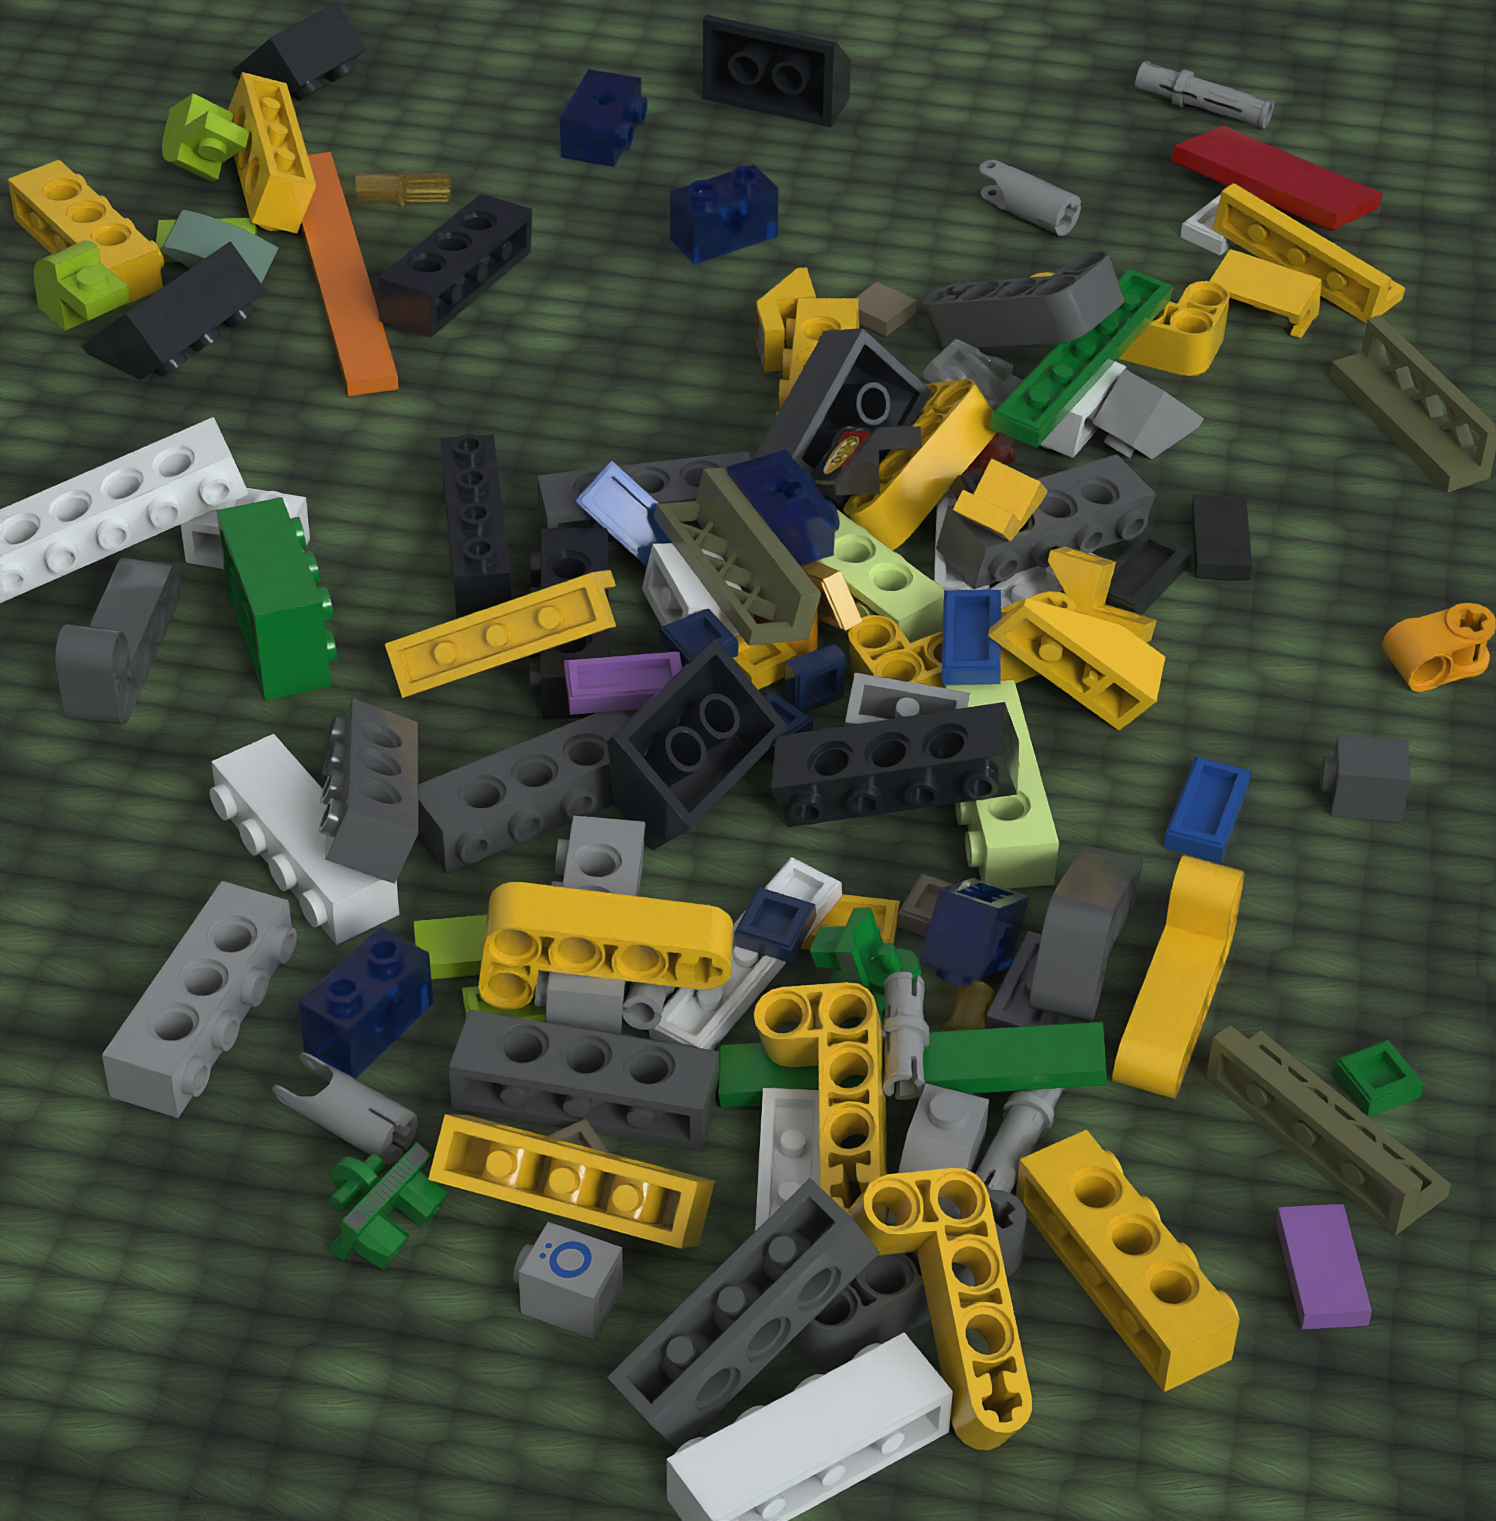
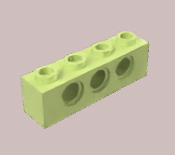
(885, 582)
(1010, 835)

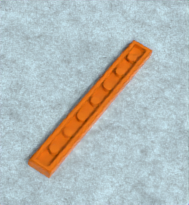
(345, 286)

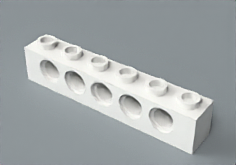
(115, 507)

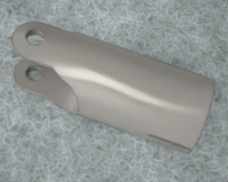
(1030, 198)
(354, 1112)

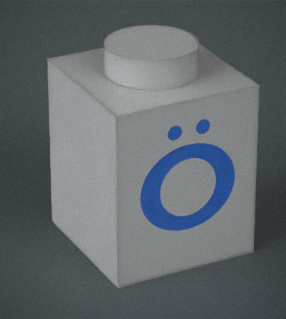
(569, 1279)

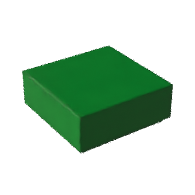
(1377, 1078)

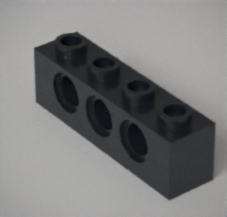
(454, 265)
(475, 523)
(563, 557)
(896, 765)

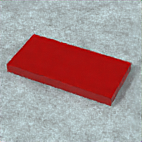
(1277, 177)

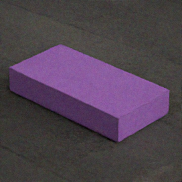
(617, 681)
(1323, 1266)

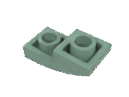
(199, 235)

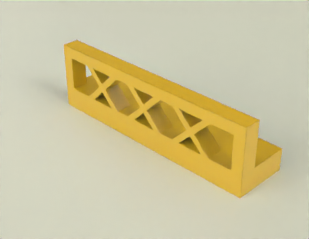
(1288, 243)
(502, 633)

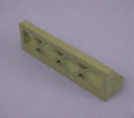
(1415, 416)
(753, 558)
(1324, 1129)

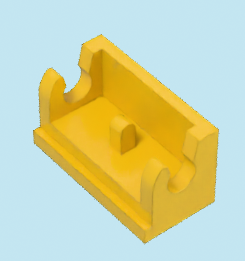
(1271, 288)

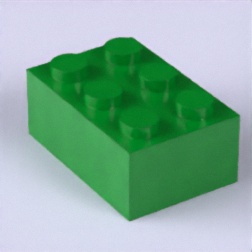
(277, 598)

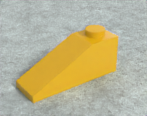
(1085, 657)

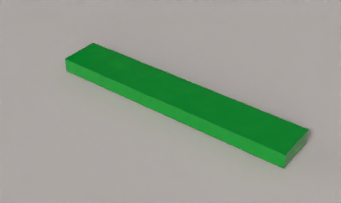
(1077, 365)
(953, 1060)

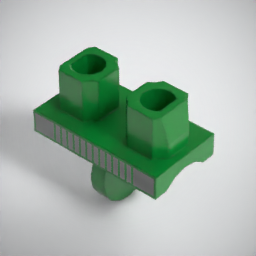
(861, 955)
(367, 1225)

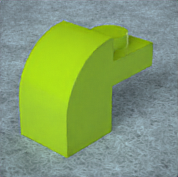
(201, 137)
(76, 286)

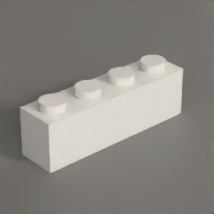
(280, 819)
(813, 1439)

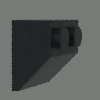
(307, 53)

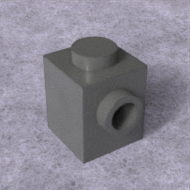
(1367, 778)

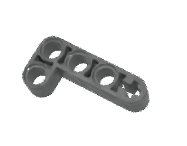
(1027, 308)
(109, 661)
(1081, 930)
(891, 1294)

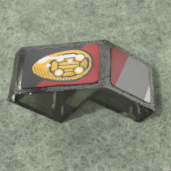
(853, 459)

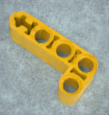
(1183, 334)
(916, 479)
(883, 650)
(598, 937)
(1180, 978)
(838, 1055)
(953, 1304)

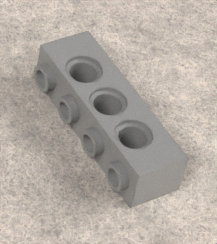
(599, 858)
(199, 999)

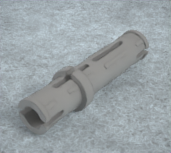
(1187, 89)
(1025, 1119)

